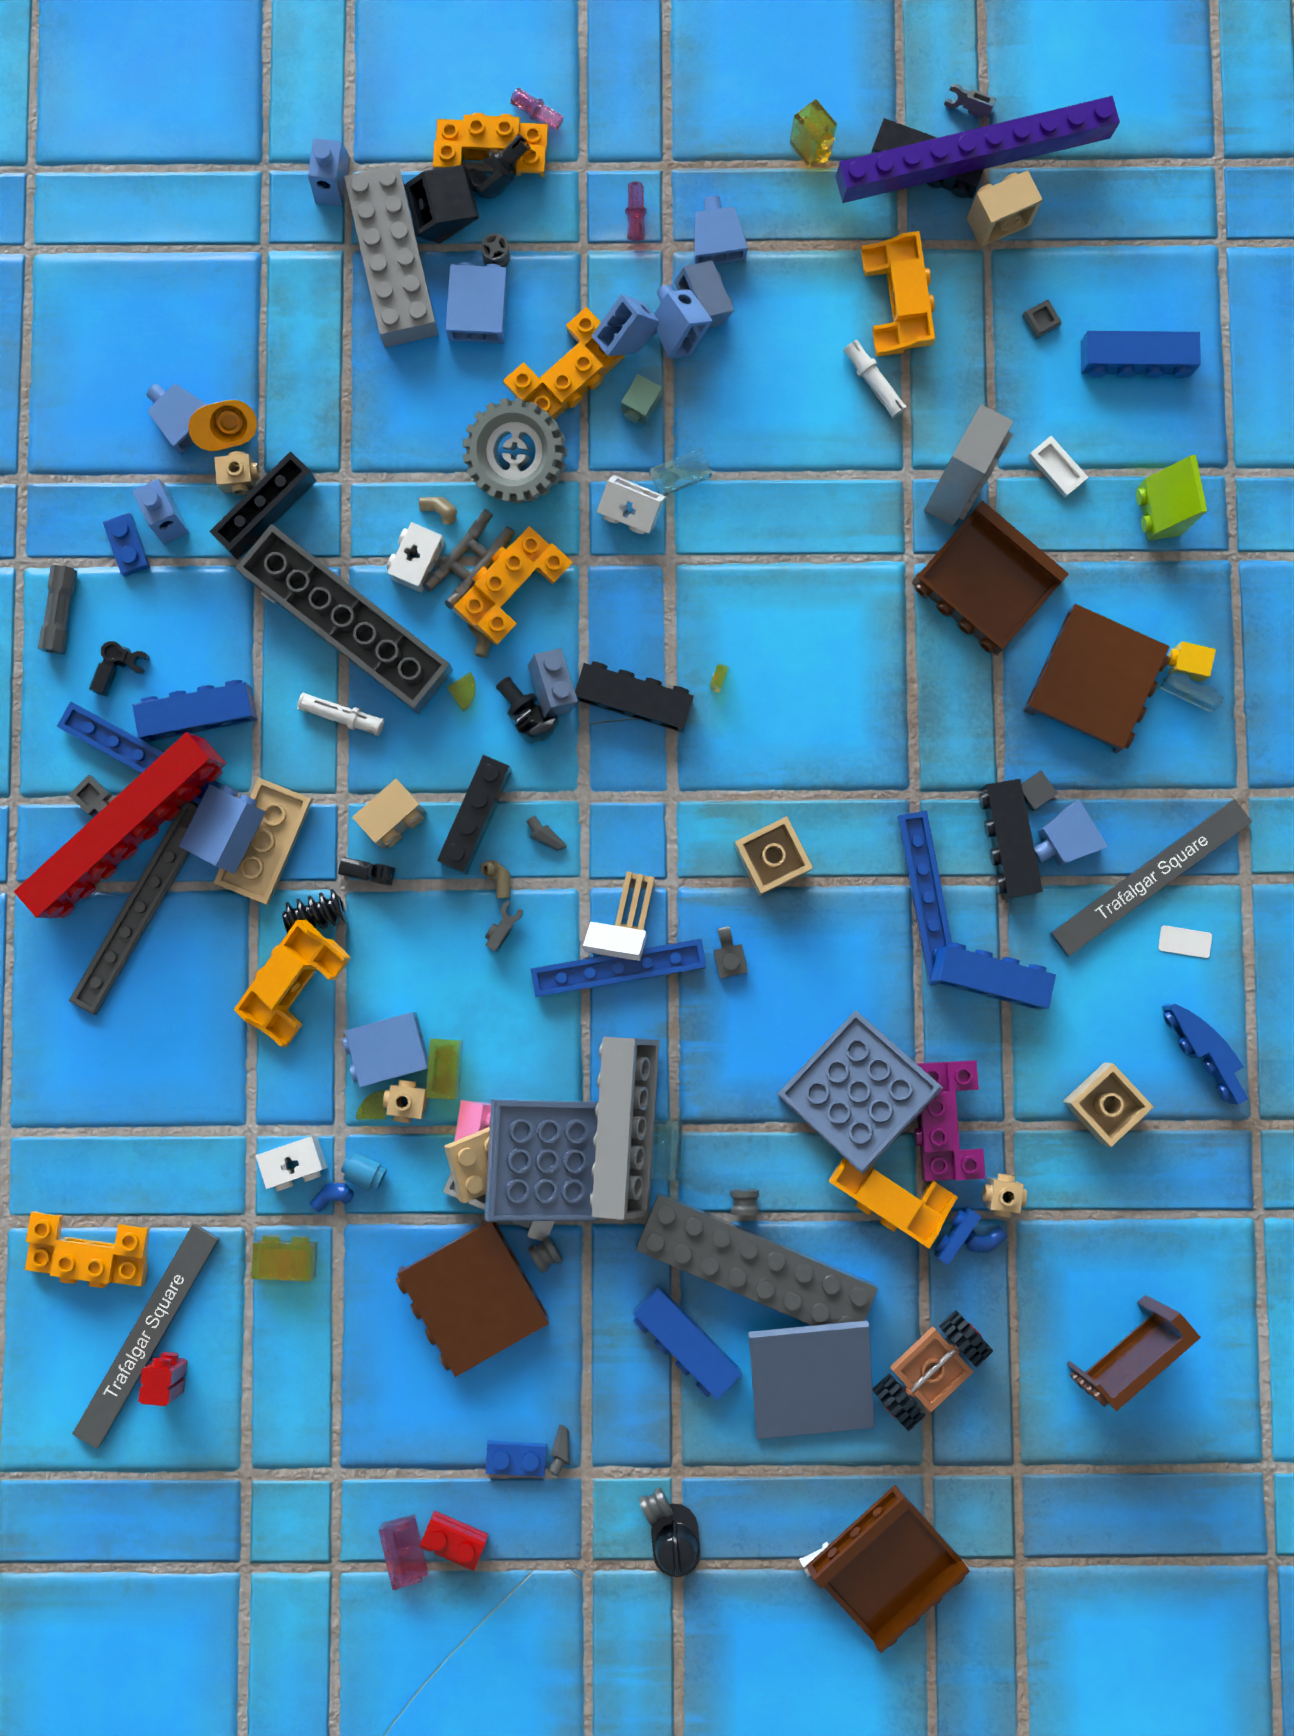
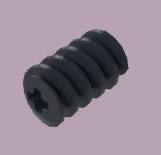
(316, 912)

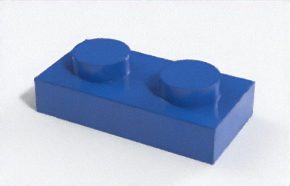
(126, 544)
(949, 1244)
(516, 1458)

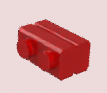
(163, 1379)
(454, 1540)

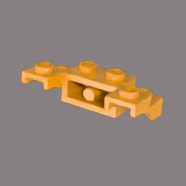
(480, 133)
(908, 291)
(569, 377)
(509, 571)
(285, 976)
(896, 1206)
(87, 1259)

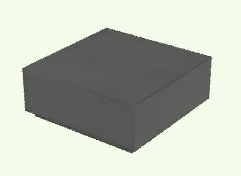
(1042, 319)
(1037, 790)

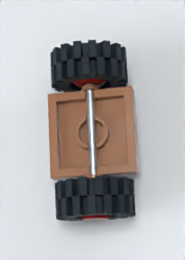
(931, 1370)

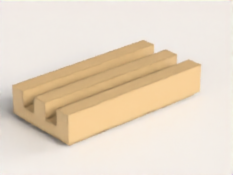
(639, 878)

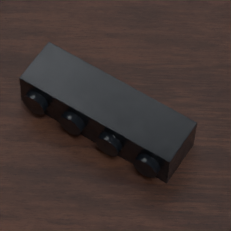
(897, 135)
(263, 505)
(634, 697)
(474, 814)
(1010, 838)

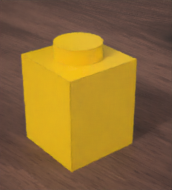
(1191, 660)

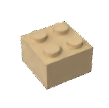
(1004, 208)
(390, 815)
(772, 856)
(1108, 1104)

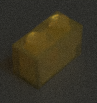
(813, 134)
(444, 1069)
(284, 1259)

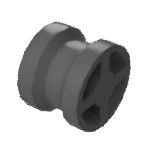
(492, 245)
(744, 1202)
(545, 1254)
(655, 1506)

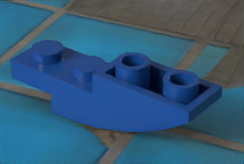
(1200, 1040)

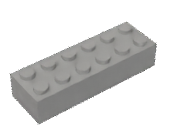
(391, 255)
(970, 465)
(624, 1128)

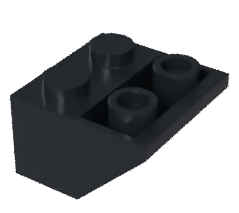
(441, 202)

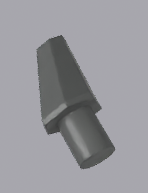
(544, 834)
(560, 1451)

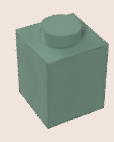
(641, 400)

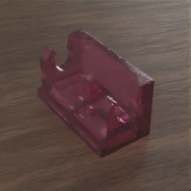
(402, 1551)

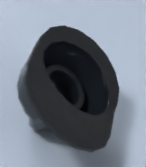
(676, 1542)

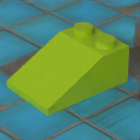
(1171, 500)

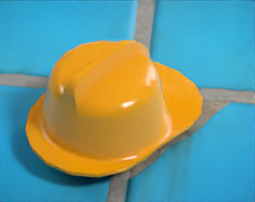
(222, 425)

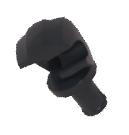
(503, 169)
(526, 715)

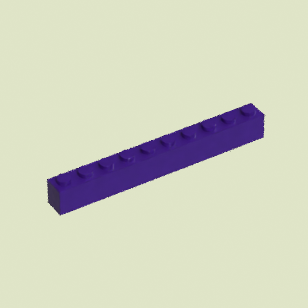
(977, 149)

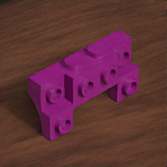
(938, 1126)

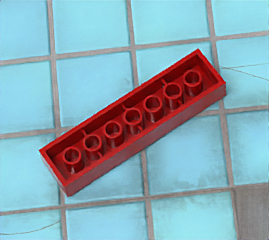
(121, 827)

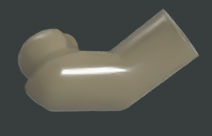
(441, 505)
(483, 644)
(500, 876)

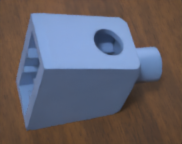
(328, 164)
(718, 234)
(680, 321)
(625, 327)
(173, 412)
(158, 508)
(1069, 836)

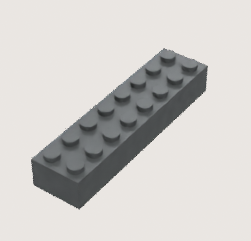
(344, 619)
(753, 1265)

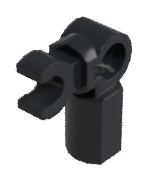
(113, 655)
(364, 870)

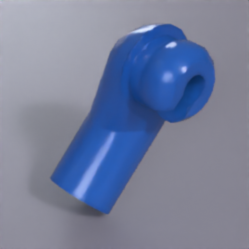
(332, 1192)
(987, 1243)

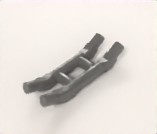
(468, 542)

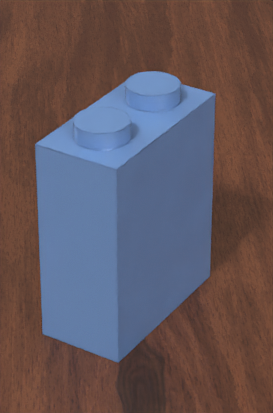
(477, 303)
(223, 827)
(386, 1049)

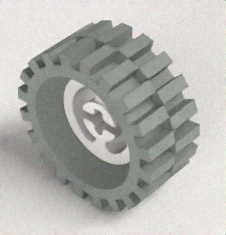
(519, 420)

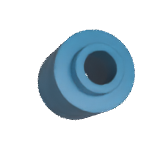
(363, 1171)

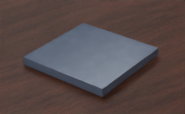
(859, 1092)
(540, 1160)
(811, 1379)

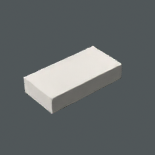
(1058, 466)
(615, 941)

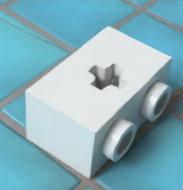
(645, 502)
(415, 572)
(274, 1166)

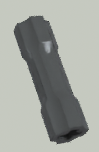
(54, 629)

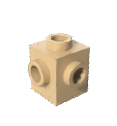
(236, 473)
(416, 1101)
(993, 1195)

